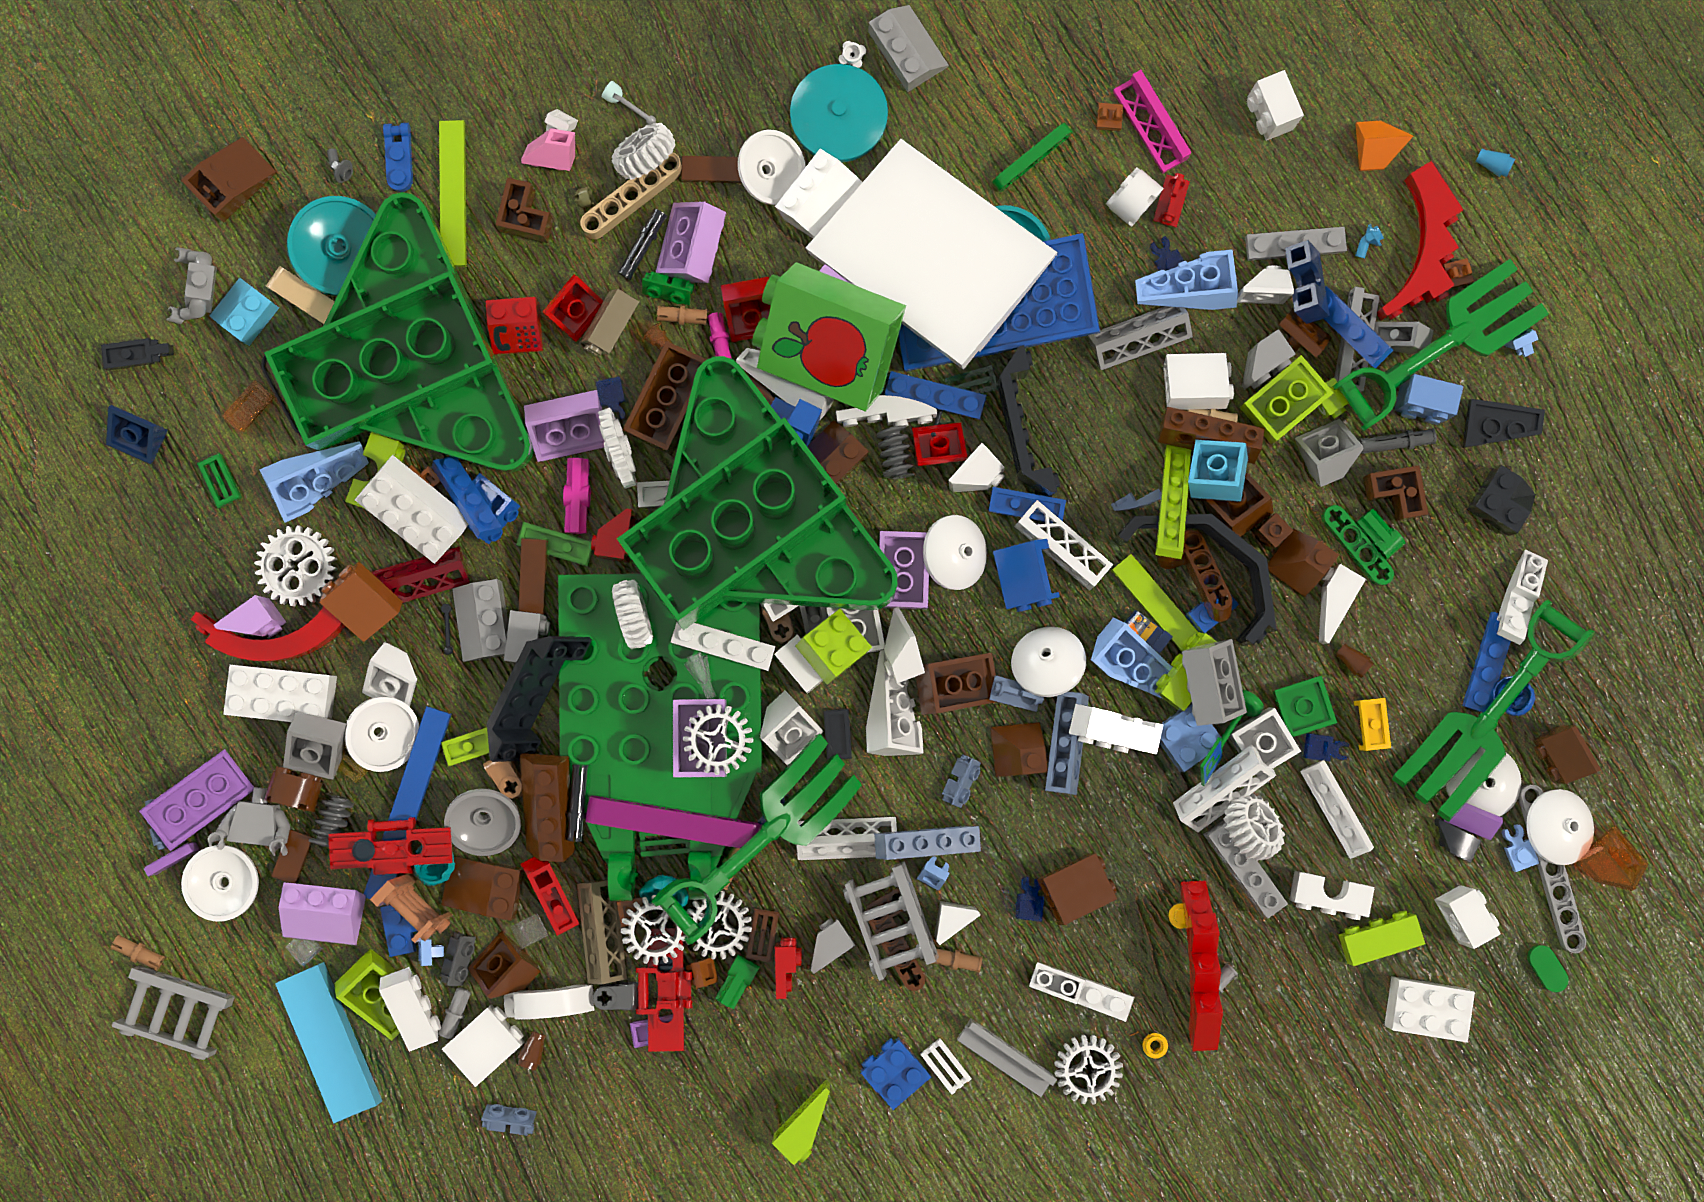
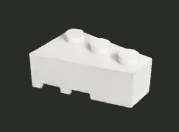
(1114, 729)

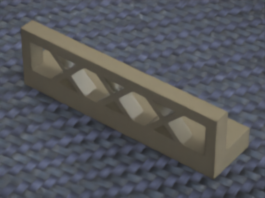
(596, 933)

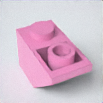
(551, 150)

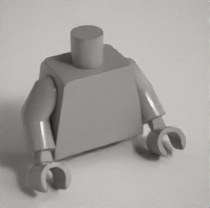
(199, 286)
(254, 824)

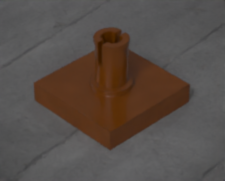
(1306, 335)

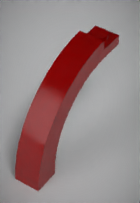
(304, 641)

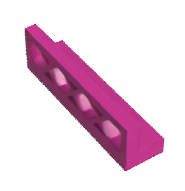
(1160, 117)

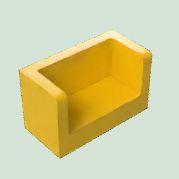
(1373, 724)

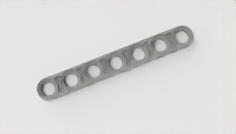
(1550, 882)

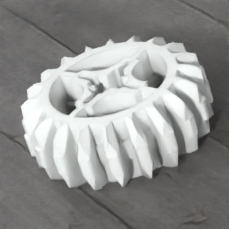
(643, 151)
(632, 614)
(697, 732)
(1254, 827)
(728, 930)
(648, 940)
(1099, 1068)

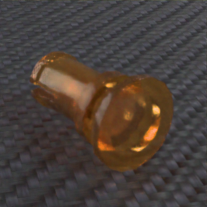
(656, 336)

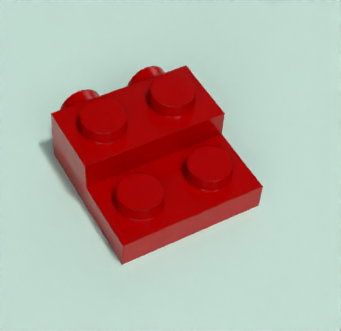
(786, 962)

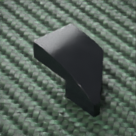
(1457, 841)

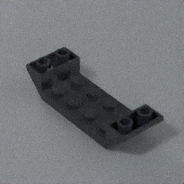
(1040, 480)
(525, 694)

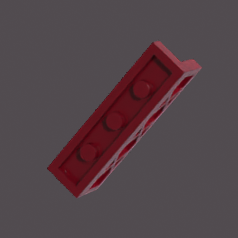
(420, 569)

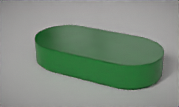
(1547, 968)

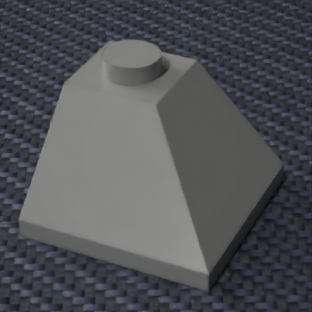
(1329, 451)

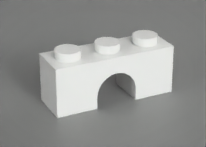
(1353, 899)

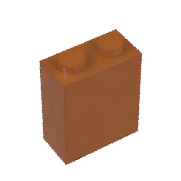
(360, 601)

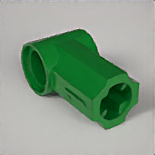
(1383, 537)
(739, 977)

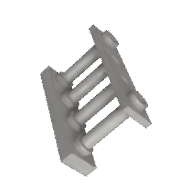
(908, 902)
(169, 986)

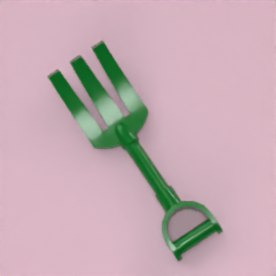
(1463, 330)
(1479, 731)
(780, 822)

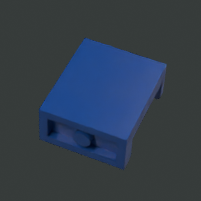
(1024, 575)

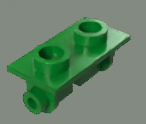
(656, 286)

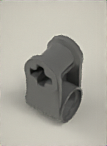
(623, 996)

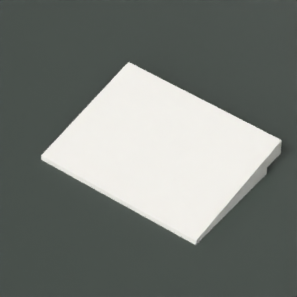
(933, 248)

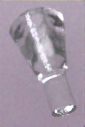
(699, 669)

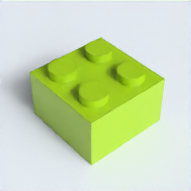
(833, 646)

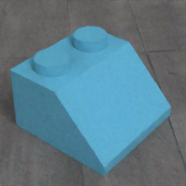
(244, 312)

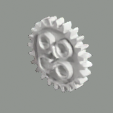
(617, 448)
(282, 548)

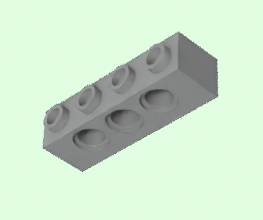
(1246, 872)

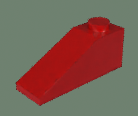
(550, 894)

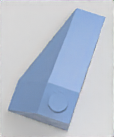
(1197, 284)
(306, 478)
(1128, 657)

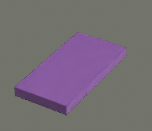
(197, 800)

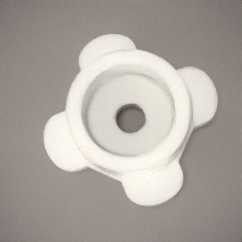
(851, 47)

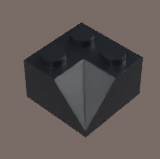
(1503, 500)

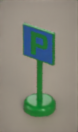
(1254, 708)

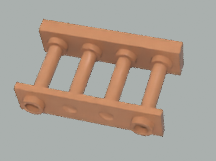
(403, 898)

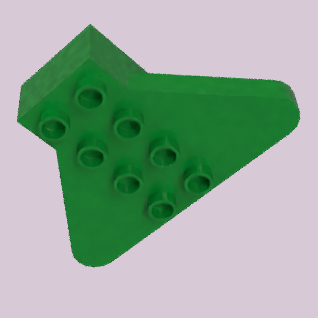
(403, 354)
(752, 514)

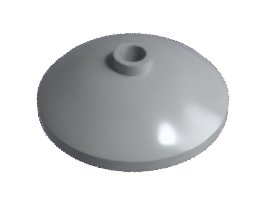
(483, 833)

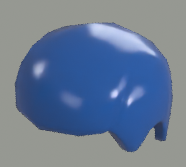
(1522, 703)

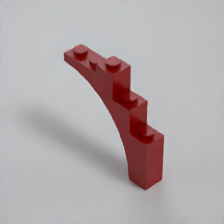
(1436, 211)
(1204, 966)

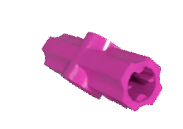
(577, 495)

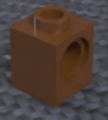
(1273, 531)

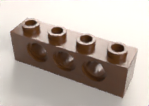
(1184, 427)

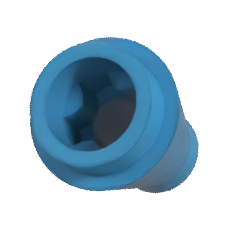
(1495, 162)

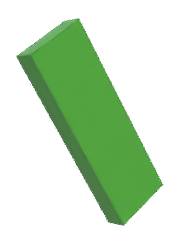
(559, 544)

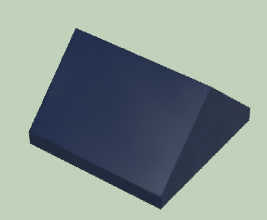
(133, 434)

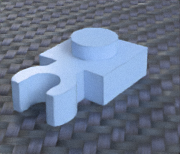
(1520, 852)

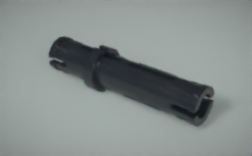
(656, 218)
(577, 803)

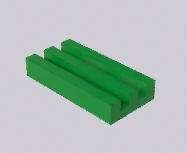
(228, 499)
(643, 843)

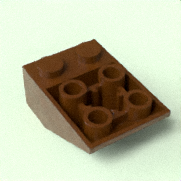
(229, 178)

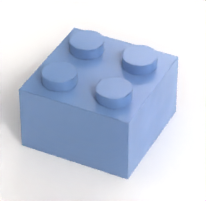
(1428, 399)
(1185, 740)

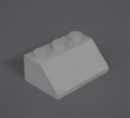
(906, 46)
(481, 619)
(1214, 682)

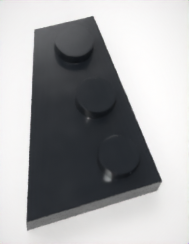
(1498, 422)

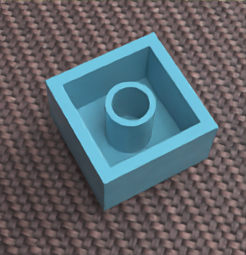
(1218, 470)

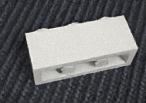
(409, 1008)

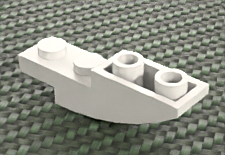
(896, 409)
(1520, 597)
(1081, 991)

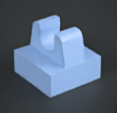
(1523, 342)
(933, 875)
(427, 951)

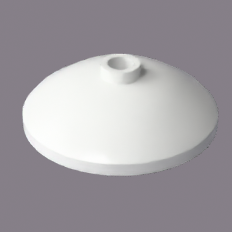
(779, 157)
(945, 552)
(1050, 674)
(394, 742)
(1501, 794)
(1550, 827)
(204, 887)

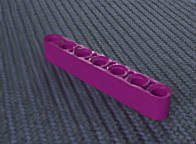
(670, 822)

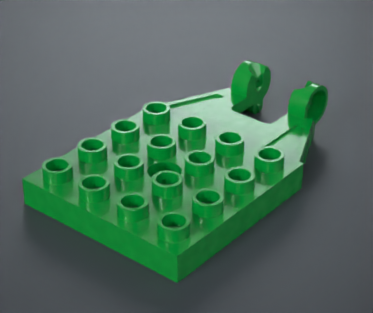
(625, 724)

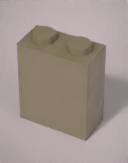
(609, 322)

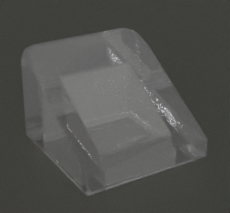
(529, 931)

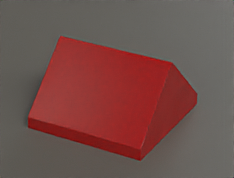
(573, 308)
(943, 448)

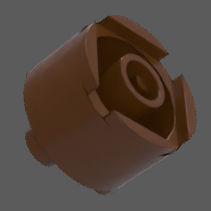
(292, 790)

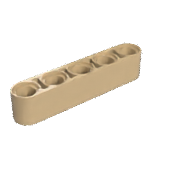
(625, 206)
(300, 294)

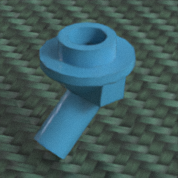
(1372, 236)

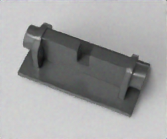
(456, 970)

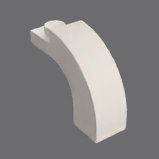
(549, 1002)

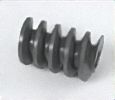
(894, 453)
(332, 818)

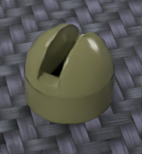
(585, 197)

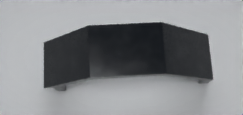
(1256, 563)

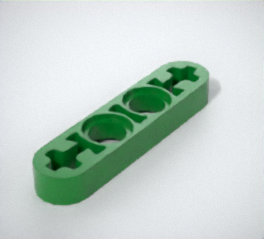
(1032, 157)
(1354, 548)

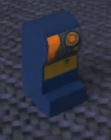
(1148, 631)

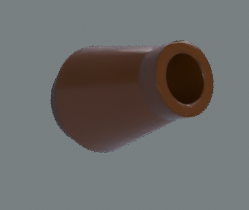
(1354, 660)
(531, 1053)

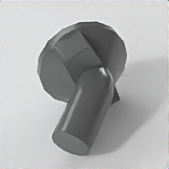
(342, 170)

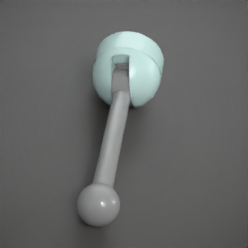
(613, 94)

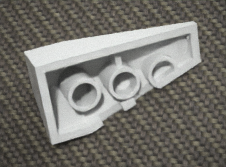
(783, 388)
(891, 720)

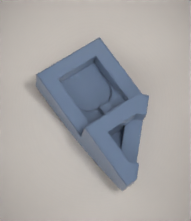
(1130, 503)

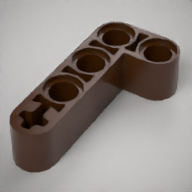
(1203, 575)
(896, 944)

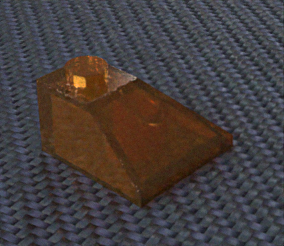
(1614, 861)

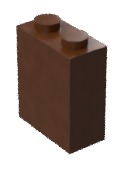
(1077, 888)

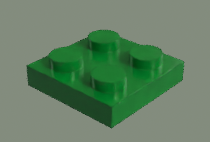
(1305, 706)

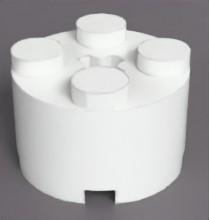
(1134, 196)

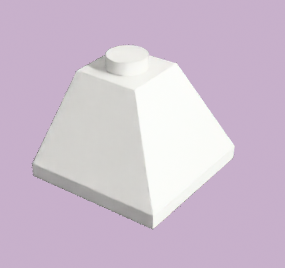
(1268, 287)
(977, 472)
(901, 650)
(390, 675)
(787, 728)

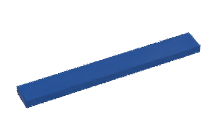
(414, 781)

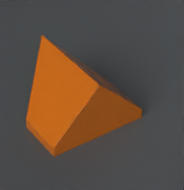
(1378, 144)

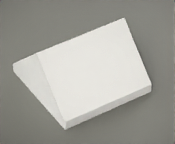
(953, 918)

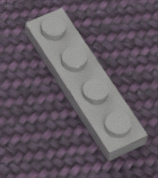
(1273, 244)

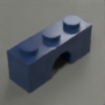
(1310, 296)

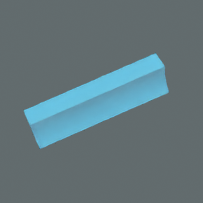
(328, 1043)

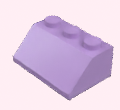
(691, 241)
(564, 425)
(321, 913)

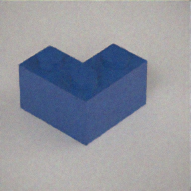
(802, 418)

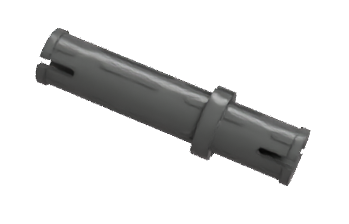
(1395, 441)

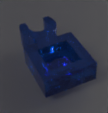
(1167, 258)
(611, 394)
(1322, 747)
(1029, 905)

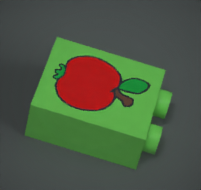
(828, 335)

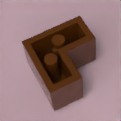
(518, 216)
(1403, 487)

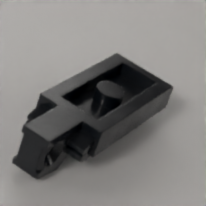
(134, 353)

